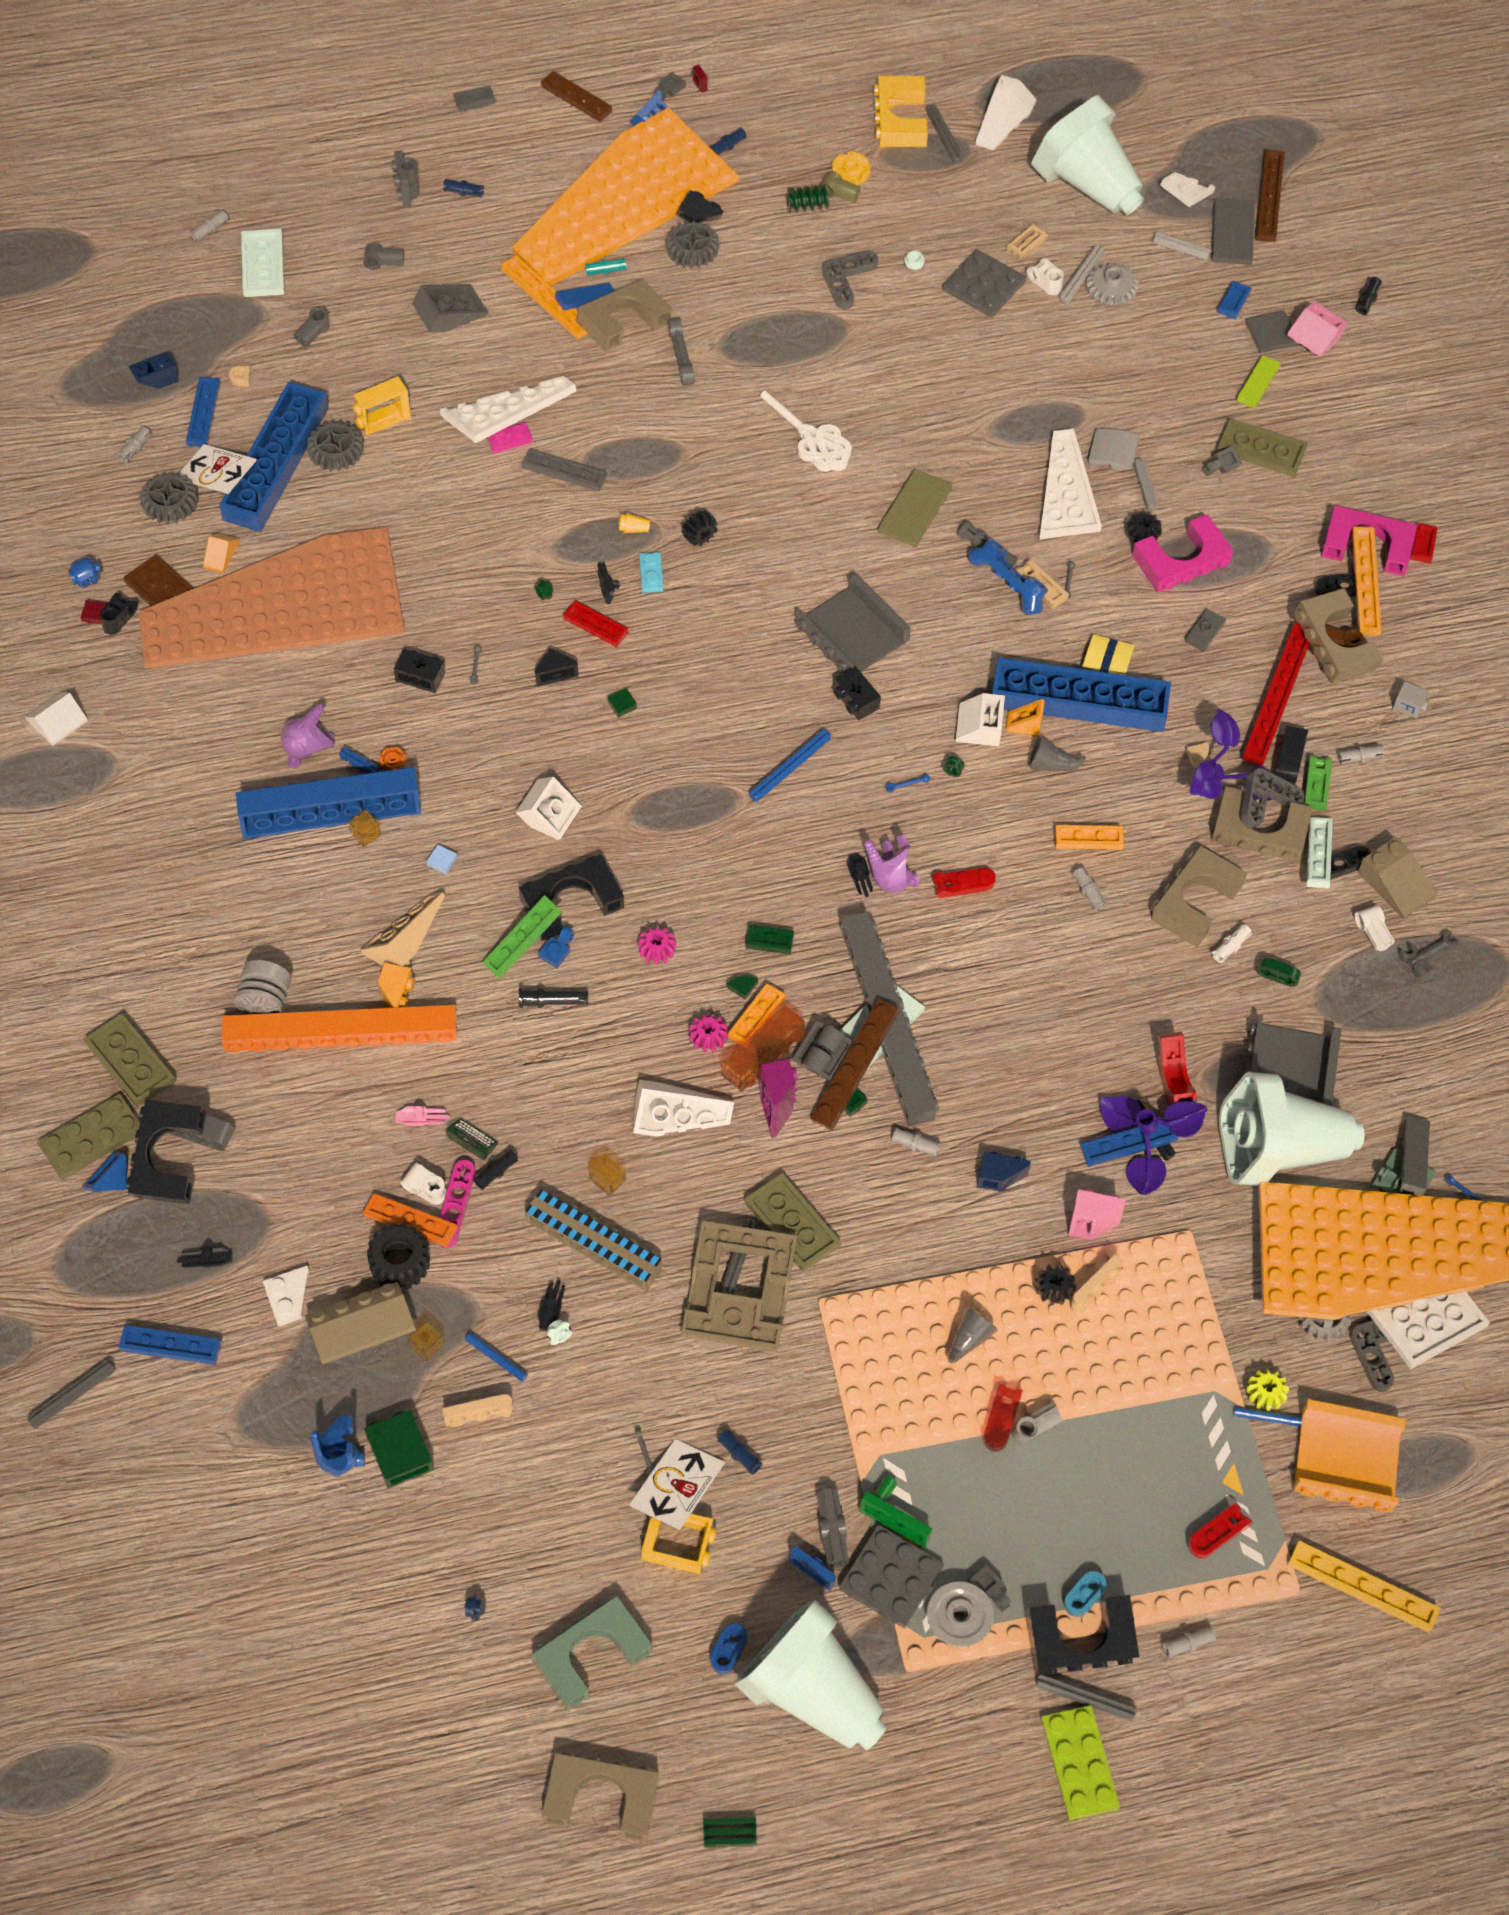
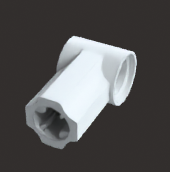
(1372, 922)

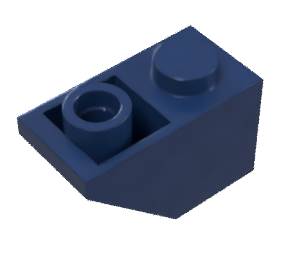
(155, 371)
(1001, 1171)

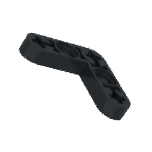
(1329, 581)

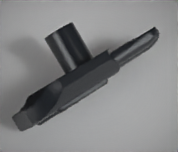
(606, 583)
(859, 872)
(208, 1257)
(549, 1308)

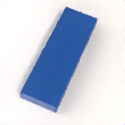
(576, 297)

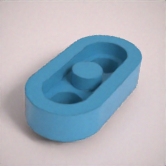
(1084, 1595)

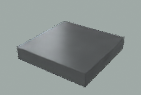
(1271, 331)

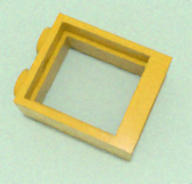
(384, 416)
(694, 1522)

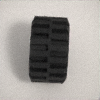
(398, 1239)

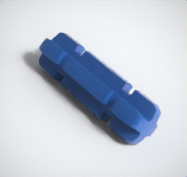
(358, 761)

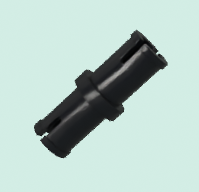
(1369, 295)
(495, 1169)

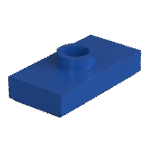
(813, 1568)

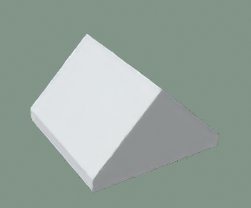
(57, 717)

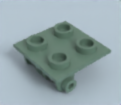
(1390, 1175)

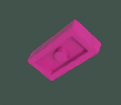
(510, 438)

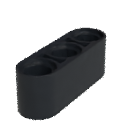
(1291, 753)

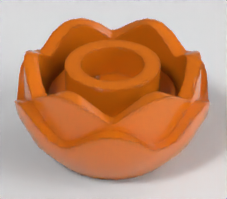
(395, 754)

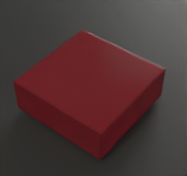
(700, 78)
(91, 612)

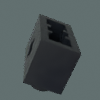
(419, 670)
(856, 693)

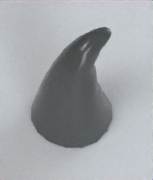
(1050, 758)
(970, 1334)

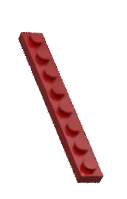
(1277, 697)

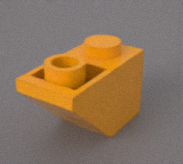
(395, 984)

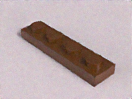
(576, 96)

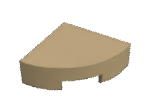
(1198, 753)

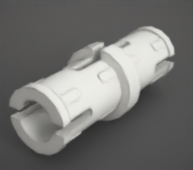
(1232, 943)

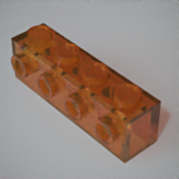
(763, 1047)

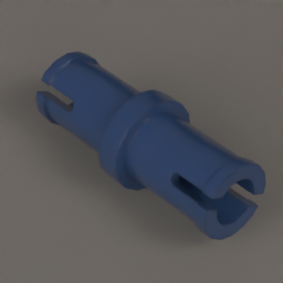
(728, 141)
(463, 188)
(740, 1452)

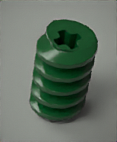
(807, 198)

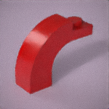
(1174, 1070)

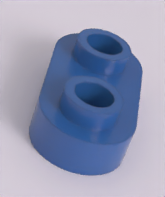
(726, 1649)

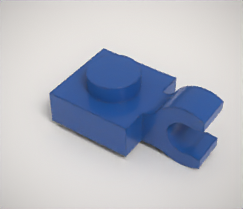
(555, 950)

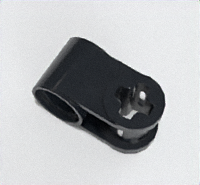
(117, 613)

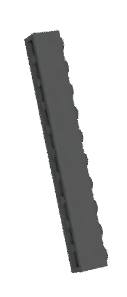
(898, 1046)

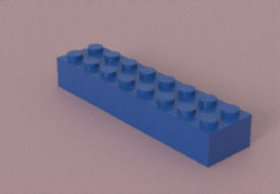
(277, 453)
(1084, 694)
(327, 802)

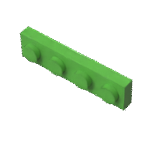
(522, 936)

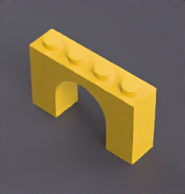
(894, 130)

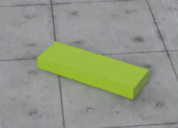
(1258, 382)

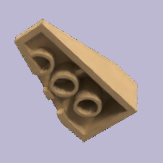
(406, 936)

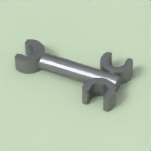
(1419, 960)

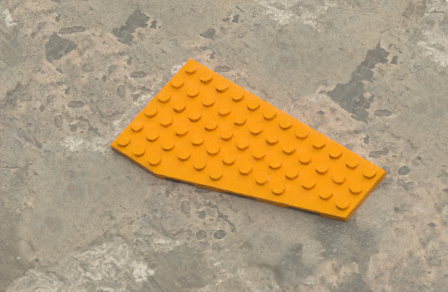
(623, 196)
(1373, 1250)

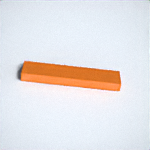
(393, 1212)

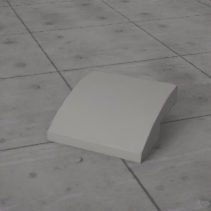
(1114, 448)

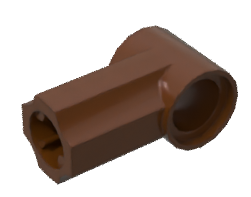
(1347, 639)

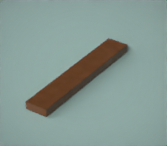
(1270, 195)

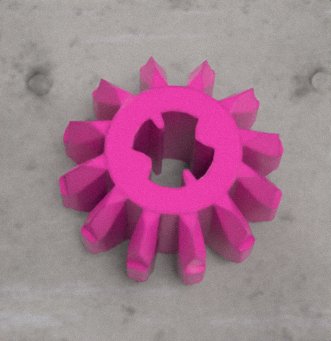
(657, 945)
(699, 1031)

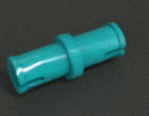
(605, 266)

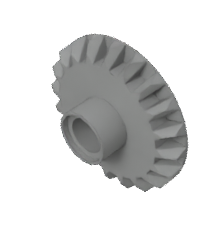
(1112, 284)
(964, 1599)

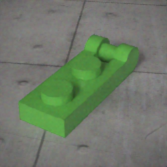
(1318, 783)

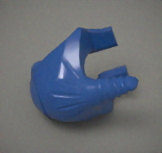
(333, 1451)

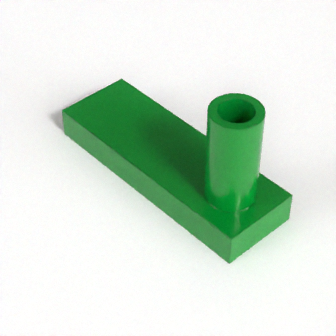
(877, 1508)

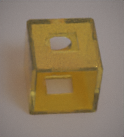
(364, 828)
(425, 1333)

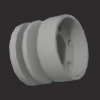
(262, 988)

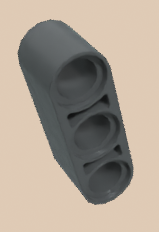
(215, 1134)

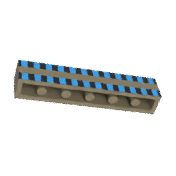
(594, 1240)

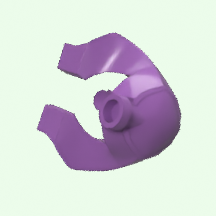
(303, 737)
(890, 869)

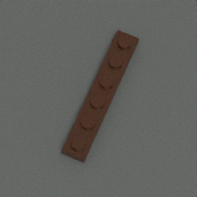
(855, 1064)

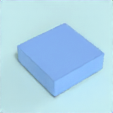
(441, 859)

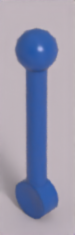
(890, 787)
(1451, 1181)

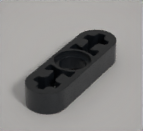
(1348, 856)

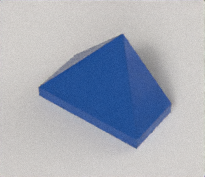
(109, 1175)

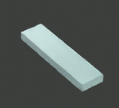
(1319, 852)

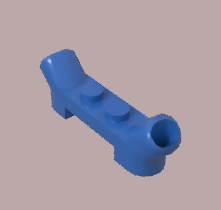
(1031, 589)

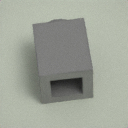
(1411, 700)

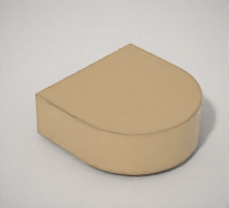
(240, 375)

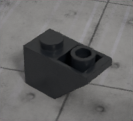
(699, 209)

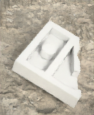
(1186, 188)
(287, 1295)

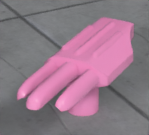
(418, 1116)

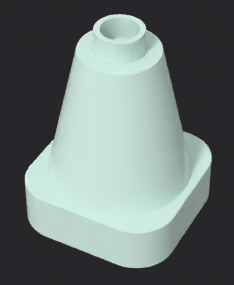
(1090, 157)
(1279, 1131)
(814, 1680)

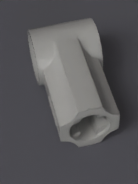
(1037, 1423)

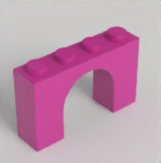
(1394, 533)
(1167, 572)

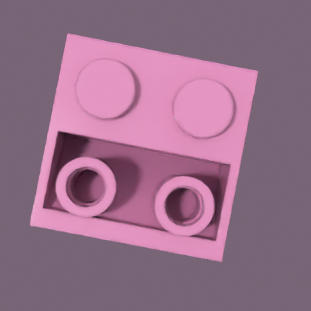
(1317, 329)
(1095, 1214)

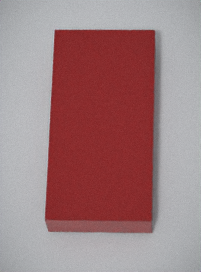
(1424, 543)

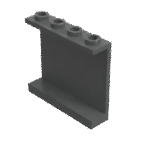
(854, 627)
(1300, 1058)

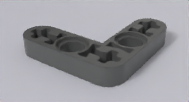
(842, 272)
(1257, 784)
(1373, 1338)

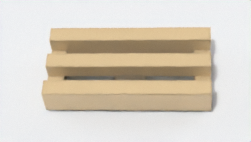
(1029, 244)

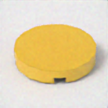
(852, 167)

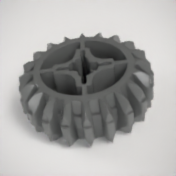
(704, 241)
(335, 446)
(168, 498)

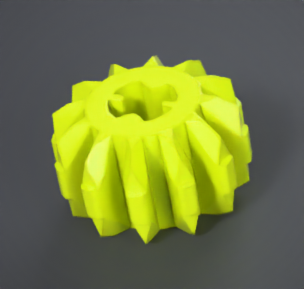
(1275, 1385)

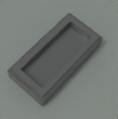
(474, 98)

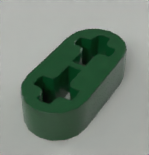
(1279, 972)

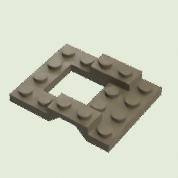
(733, 1317)

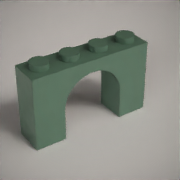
(608, 1621)

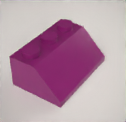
(777, 1093)

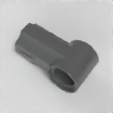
(377, 256)
(312, 327)

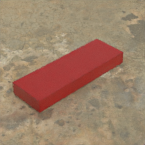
(595, 623)

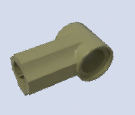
(837, 186)

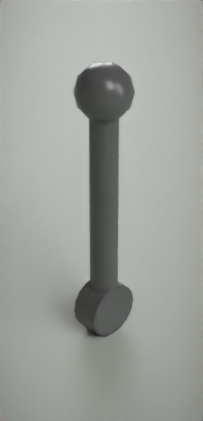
(1071, 565)
(474, 679)
(639, 1436)

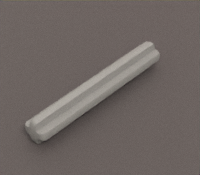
(1081, 274)

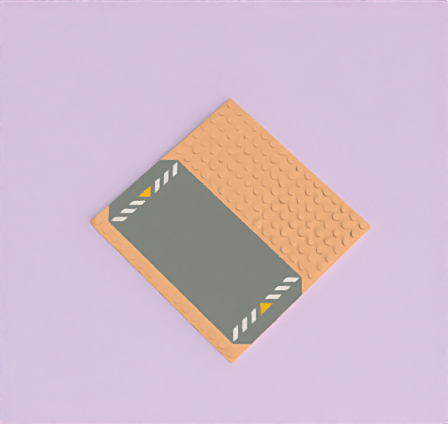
(1110, 1489)

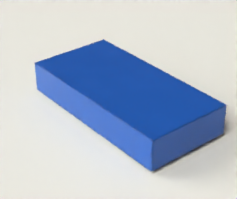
(1234, 300)

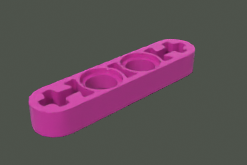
(458, 1204)

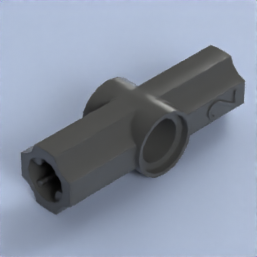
(832, 1528)

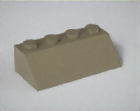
(359, 1322)

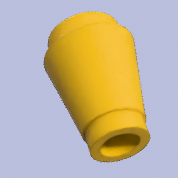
(633, 524)

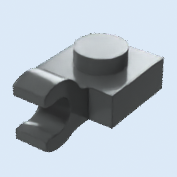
(670, 85)
(1225, 461)
(991, 1585)

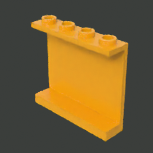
(1348, 1455)

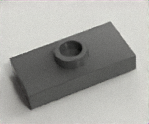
(1205, 630)

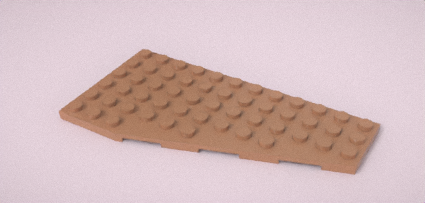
(303, 597)

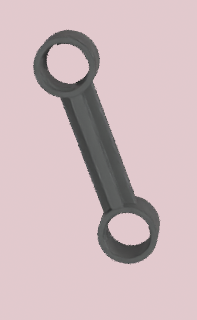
(685, 367)

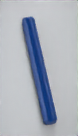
(789, 765)

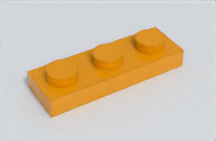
(1089, 837)
(757, 1014)

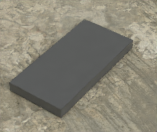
(1233, 231)

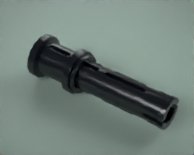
(541, 997)

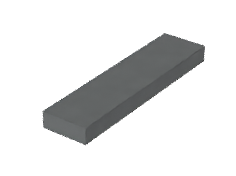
(564, 469)
(1415, 1155)

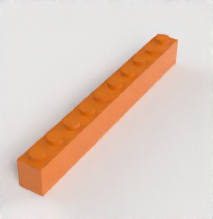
(339, 1028)

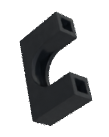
(589, 875)
(156, 1121)
(1117, 1643)

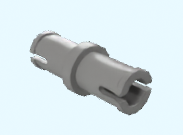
(209, 225)
(133, 445)
(1361, 754)
(1090, 889)
(916, 1142)
(1188, 1641)

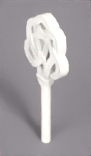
(831, 447)

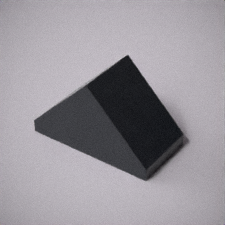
(555, 668)

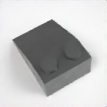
(448, 306)

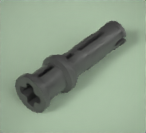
(978, 539)

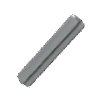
(1182, 246)
(1146, 484)

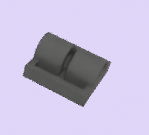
(405, 178)
(823, 1050)

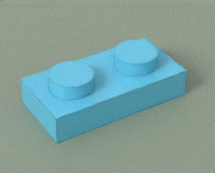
(651, 572)

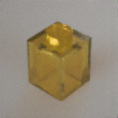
(606, 1174)

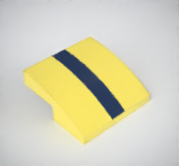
(1108, 655)

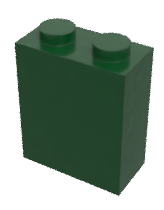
(398, 1448)

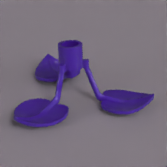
(1208, 775)
(1123, 1112)

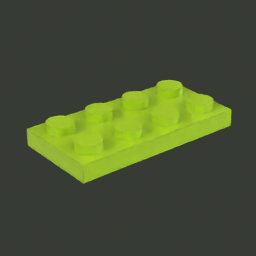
(1080, 1763)

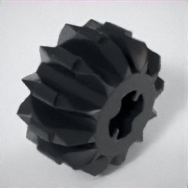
(1143, 526)
(699, 528)
(1051, 1291)

